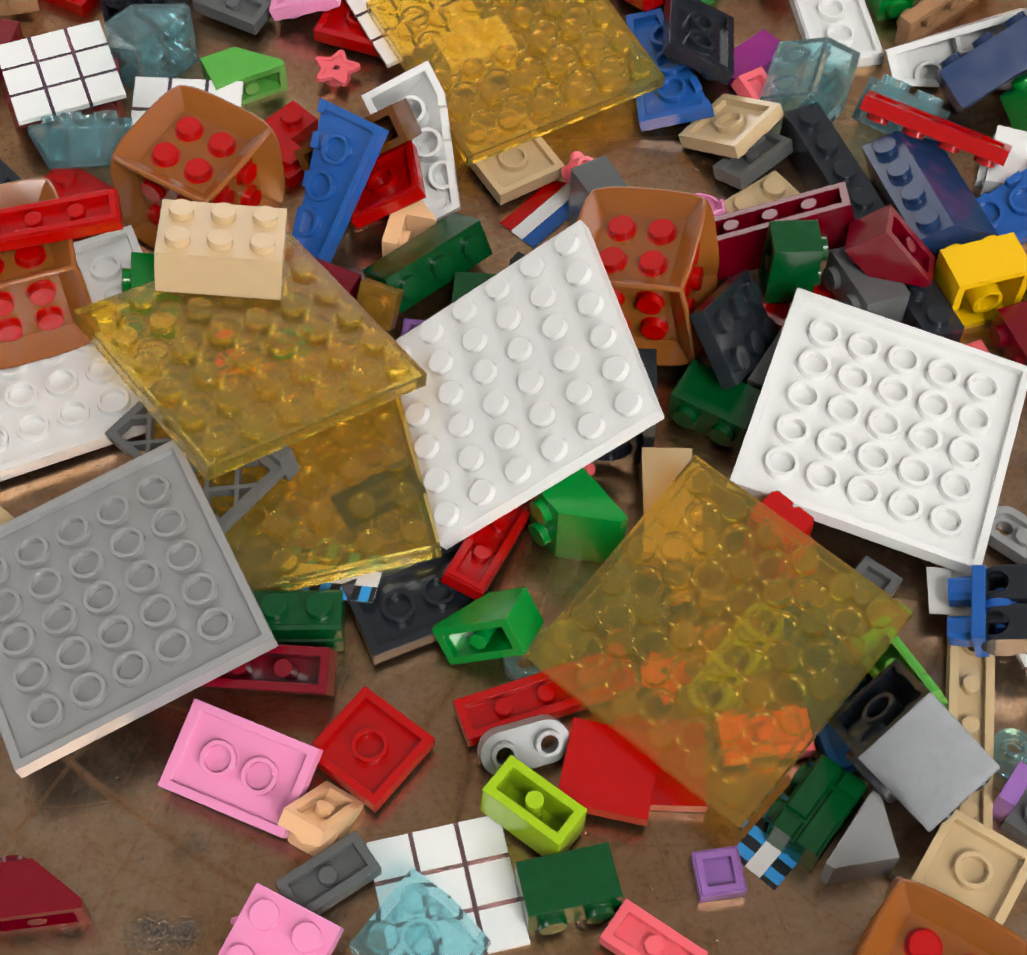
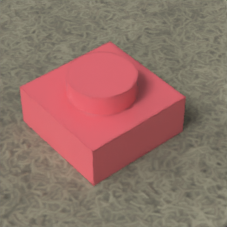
(750, 83)

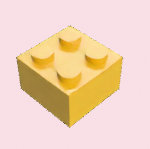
(982, 277)

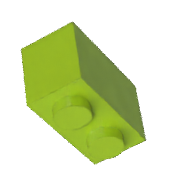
(532, 808)

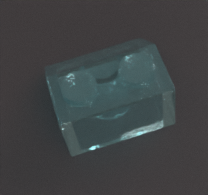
(419, 921)

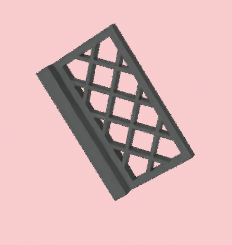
(278, 464)

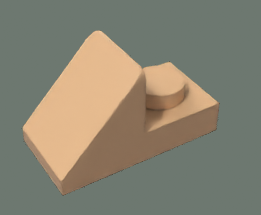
(406, 225)
(320, 818)

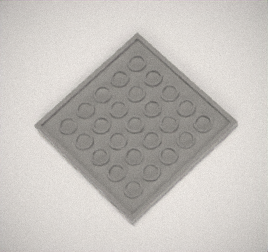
(116, 607)

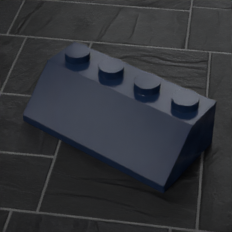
(926, 190)

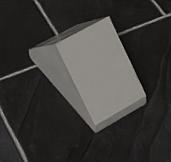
(865, 847)

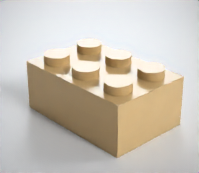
(220, 249)

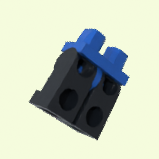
(997, 610)

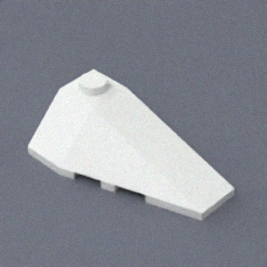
(920, 59)
(435, 143)

